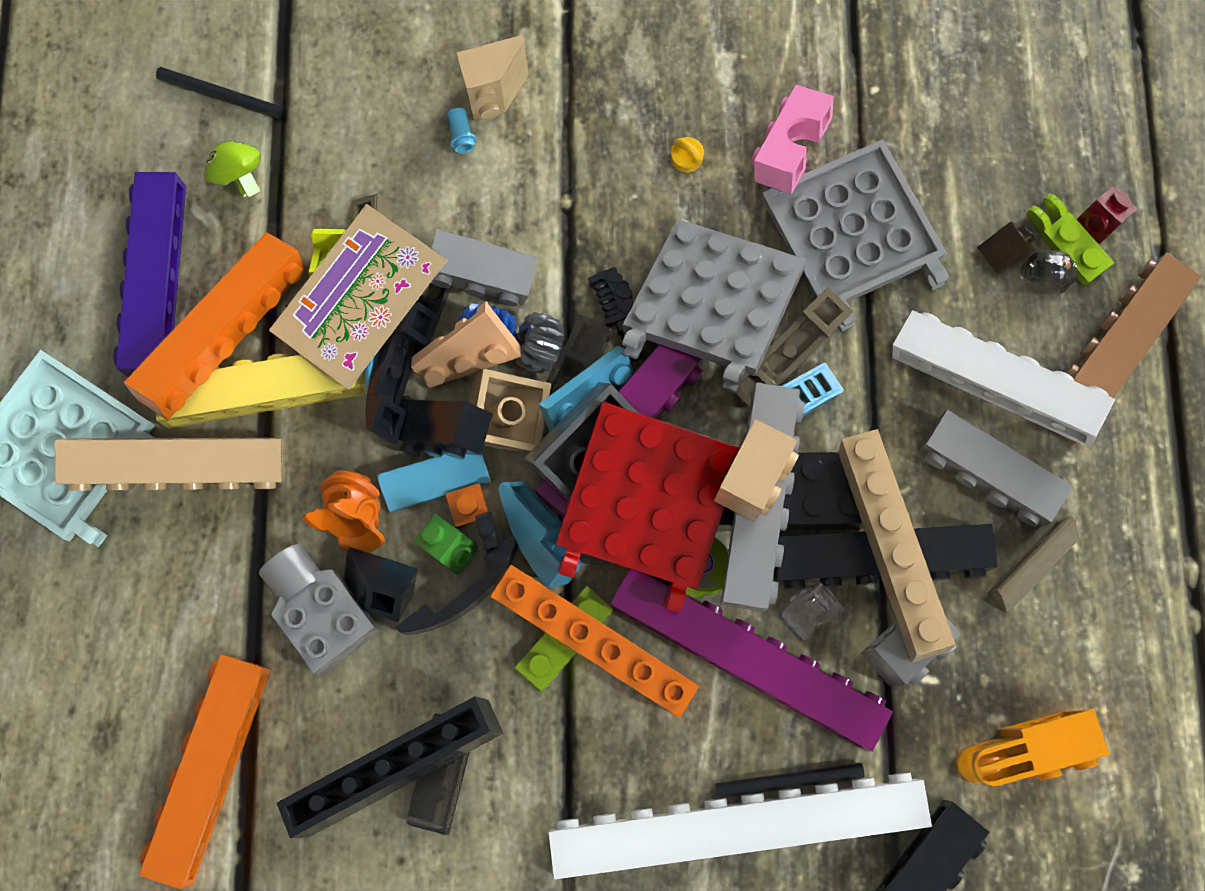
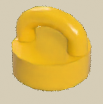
(687, 154)

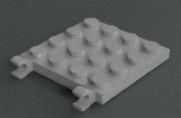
(857, 226)
(713, 299)

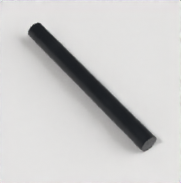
(219, 92)
(789, 780)

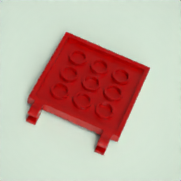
(646, 499)

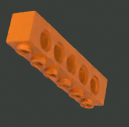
(594, 640)

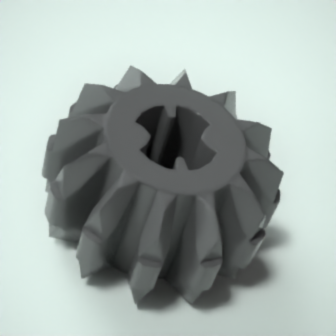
(539, 342)

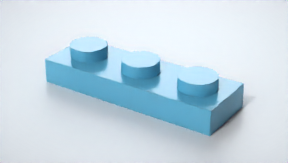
(611, 369)

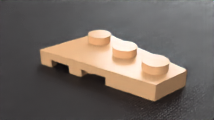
(469, 348)

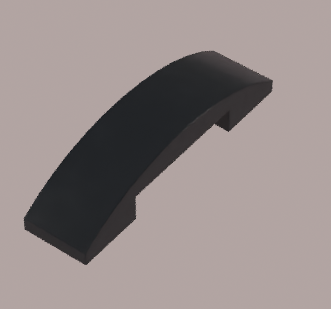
(393, 370)
(426, 620)

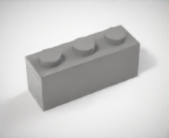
(483, 268)

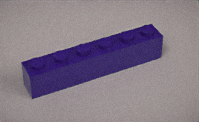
(150, 266)

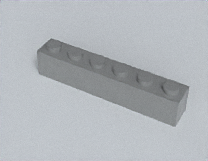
(752, 544)

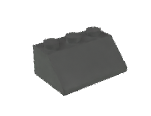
(563, 449)

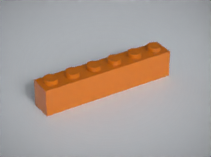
(216, 326)
(204, 772)

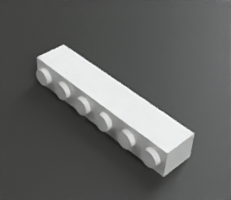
(1003, 378)

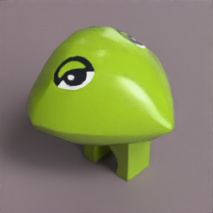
(233, 162)

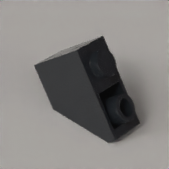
(379, 583)

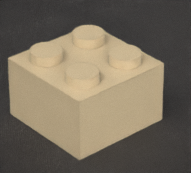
(758, 466)

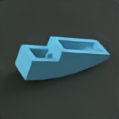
(535, 531)

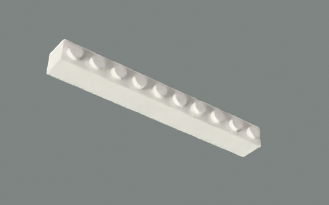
(738, 827)

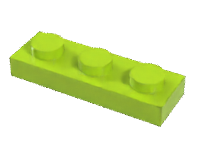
(549, 655)

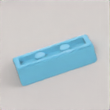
(431, 480)

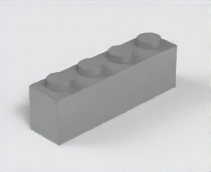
(994, 469)

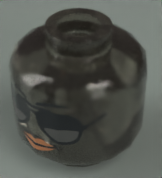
(1048, 272)

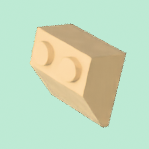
(493, 75)
(514, 402)

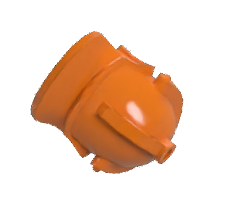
(349, 511)

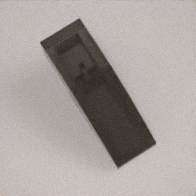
(582, 349)

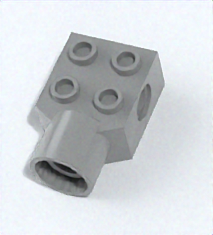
(316, 609)

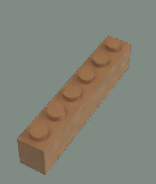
(1135, 325)

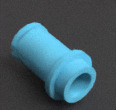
(460, 131)

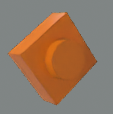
(466, 504)

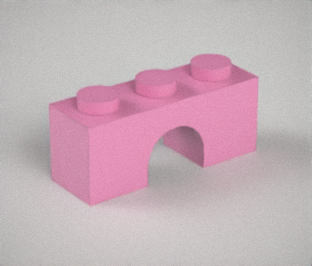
(800, 117)

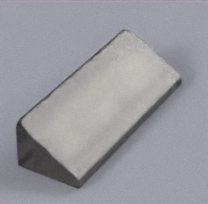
(437, 796)

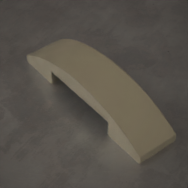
(797, 343)

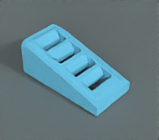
(811, 375)

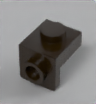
(1007, 246)

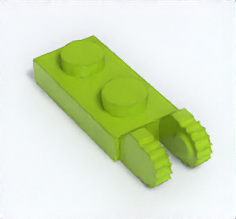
(1070, 237)

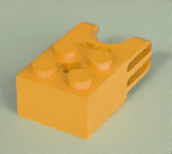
(1035, 749)

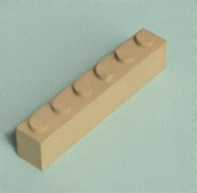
(169, 460)
(895, 546)

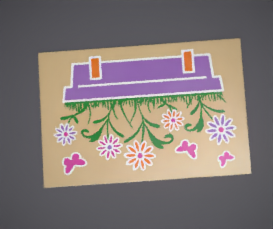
(358, 296)

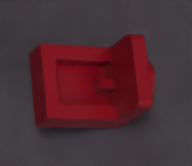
(1106, 214)

